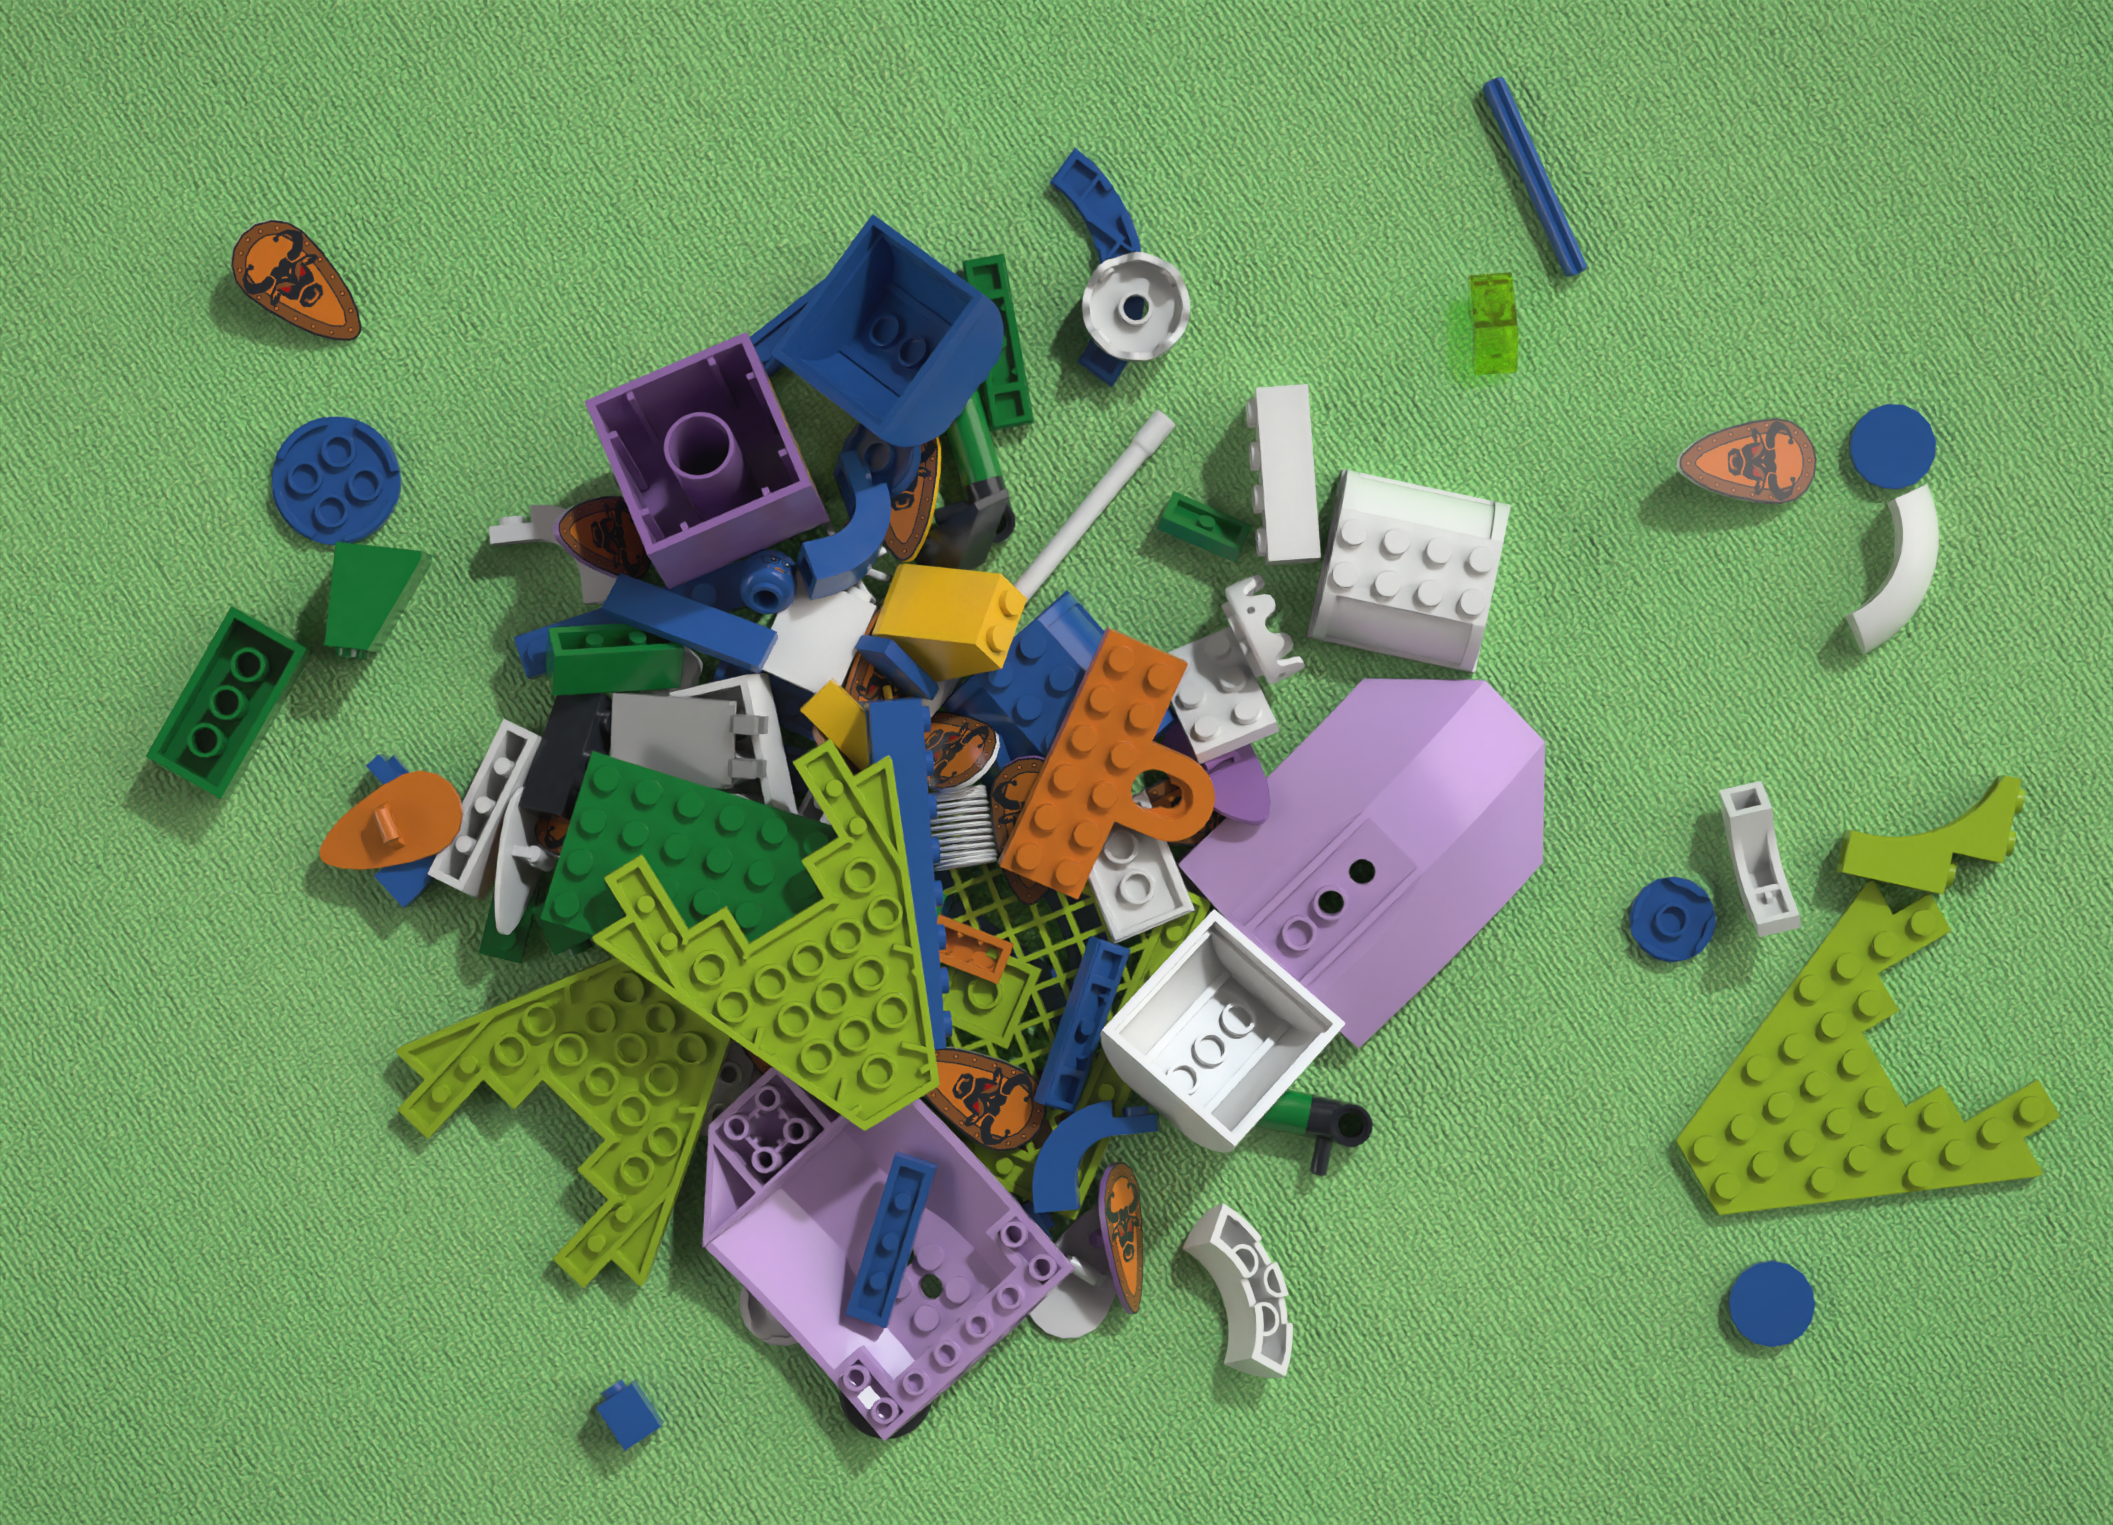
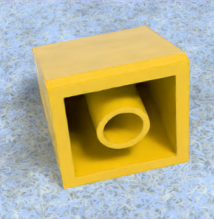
(951, 619)

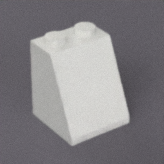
(819, 637)

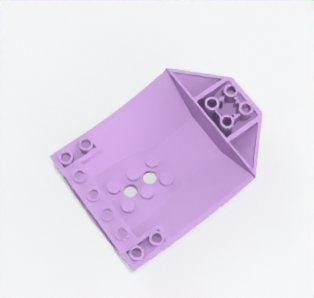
(1427, 787)
(792, 1218)

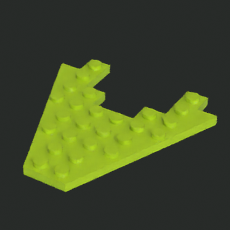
(829, 991)
(622, 1061)
(1813, 1111)

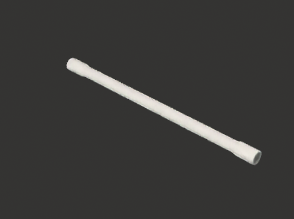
(1142, 446)

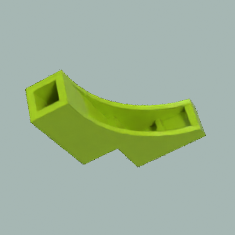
(1925, 858)

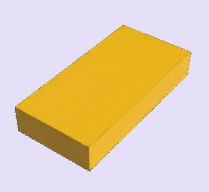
(840, 720)

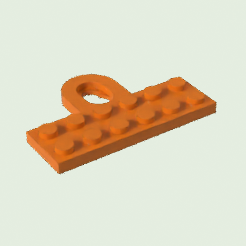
(1095, 762)

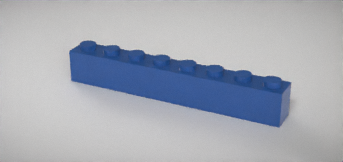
(898, 730)

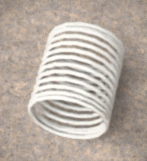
(975, 824)

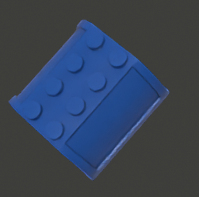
(894, 338)
(1037, 680)

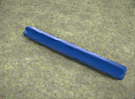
(1534, 177)

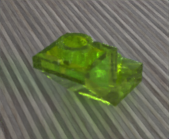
(1493, 323)

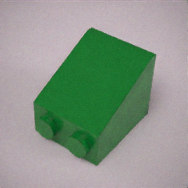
(370, 595)

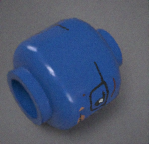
(768, 582)

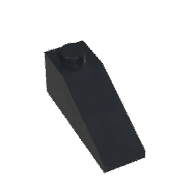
(966, 537)

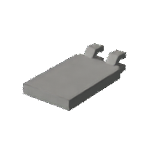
(685, 737)

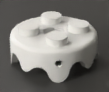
(1144, 277)
(1261, 647)

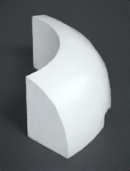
(1909, 574)
(1250, 1291)

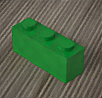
(610, 660)

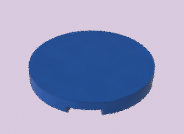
(336, 480)

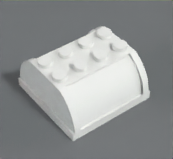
(1408, 571)
(1217, 1035)

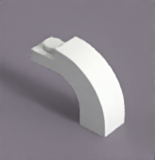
(515, 531)
(1757, 860)

